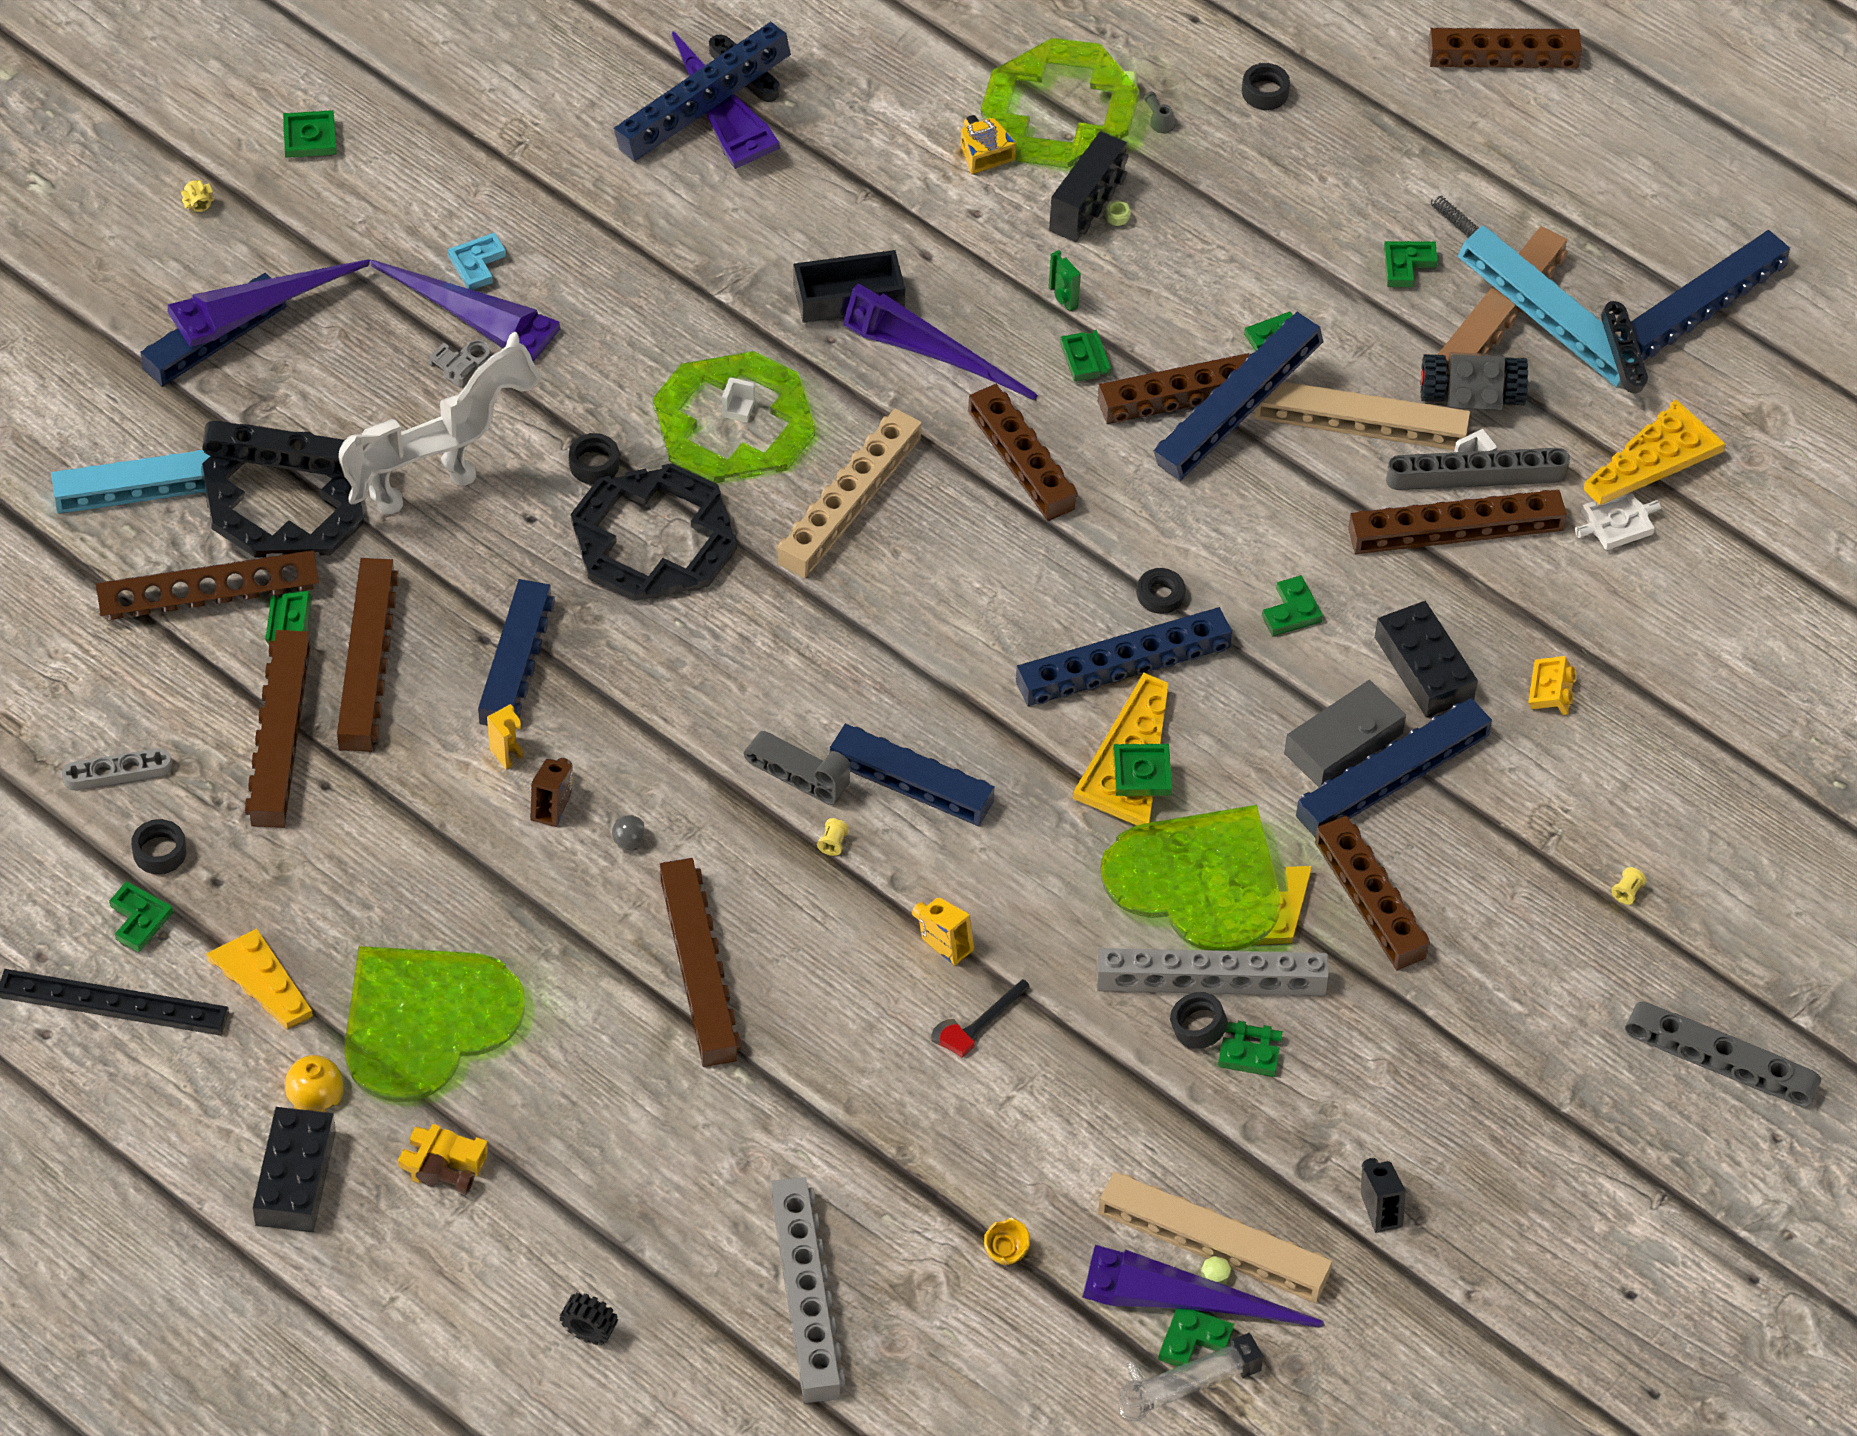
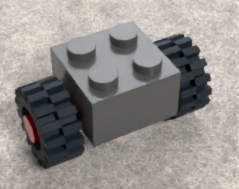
(1474, 380)

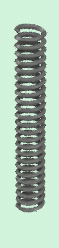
(1450, 217)

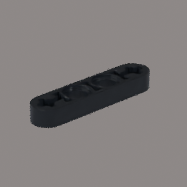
(757, 86)
(1621, 347)

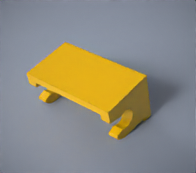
(503, 735)

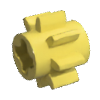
(197, 196)

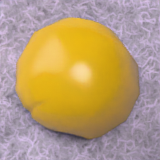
(1007, 1241)

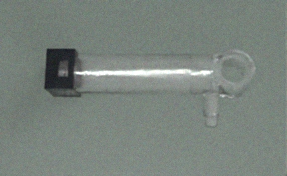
(1240, 1358)

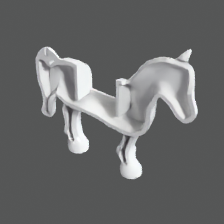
(464, 419)

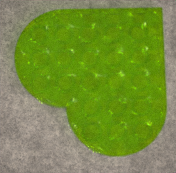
(1201, 873)
(422, 1013)

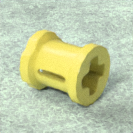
(834, 833)
(1629, 885)

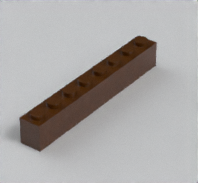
(366, 655)
(279, 729)
(698, 962)

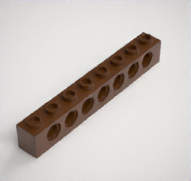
(1457, 521)
(303, 562)

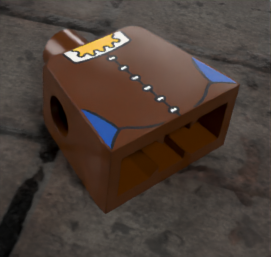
(551, 778)

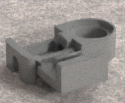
(462, 365)

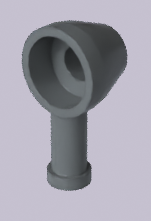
(1163, 117)

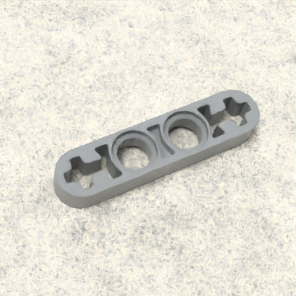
(116, 764)

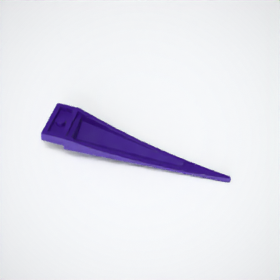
(737, 128)
(224, 309)
(485, 313)
(891, 323)
(1143, 1282)

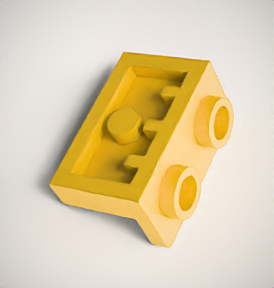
(1552, 684)

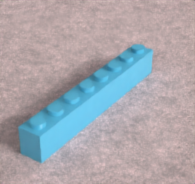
(1541, 300)

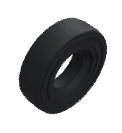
(1161, 604)

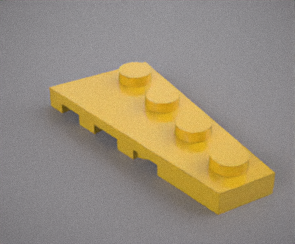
(261, 976)

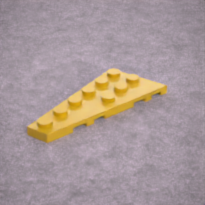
(1658, 450)
(1136, 724)

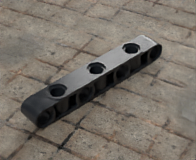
(273, 447)

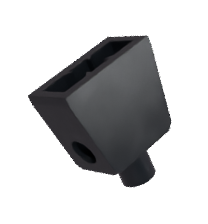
(1381, 1182)

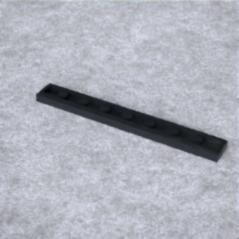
(113, 1002)

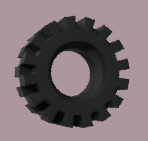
(588, 1318)

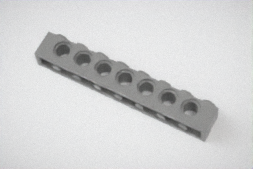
(1212, 971)
(815, 1383)

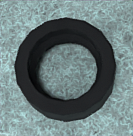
(1265, 72)
(588, 443)
(158, 864)
(1204, 1037)

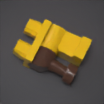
(438, 1151)

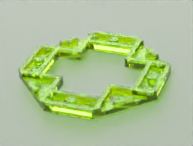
(1031, 67)
(745, 460)

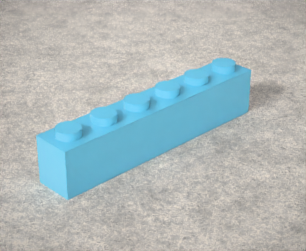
(128, 481)

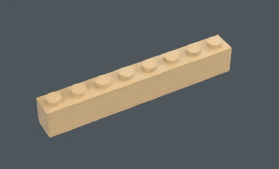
(1364, 415)
(1211, 1235)

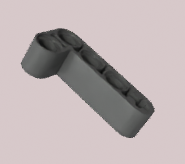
(792, 765)

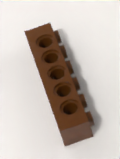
(1504, 47)
(1164, 389)
(1022, 452)
(1332, 842)

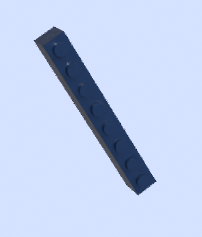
(1709, 293)
(1238, 396)
(1395, 766)

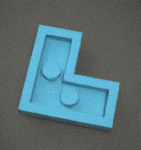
(471, 258)

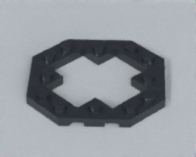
(290, 538)
(666, 576)

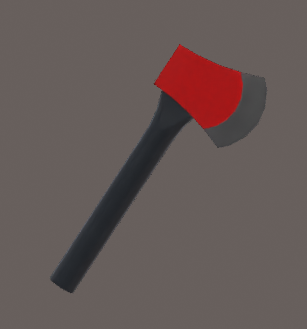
(961, 1041)

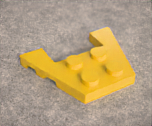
(1290, 906)

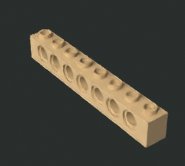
(849, 493)

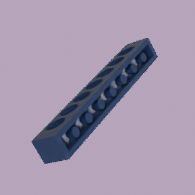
(702, 91)
(1123, 656)

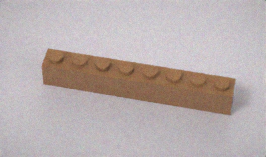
(1495, 311)

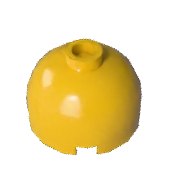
(314, 1083)

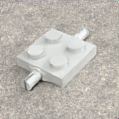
(1618, 520)

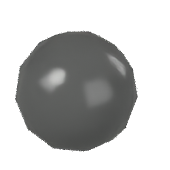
(628, 832)

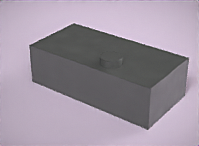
(1345, 733)

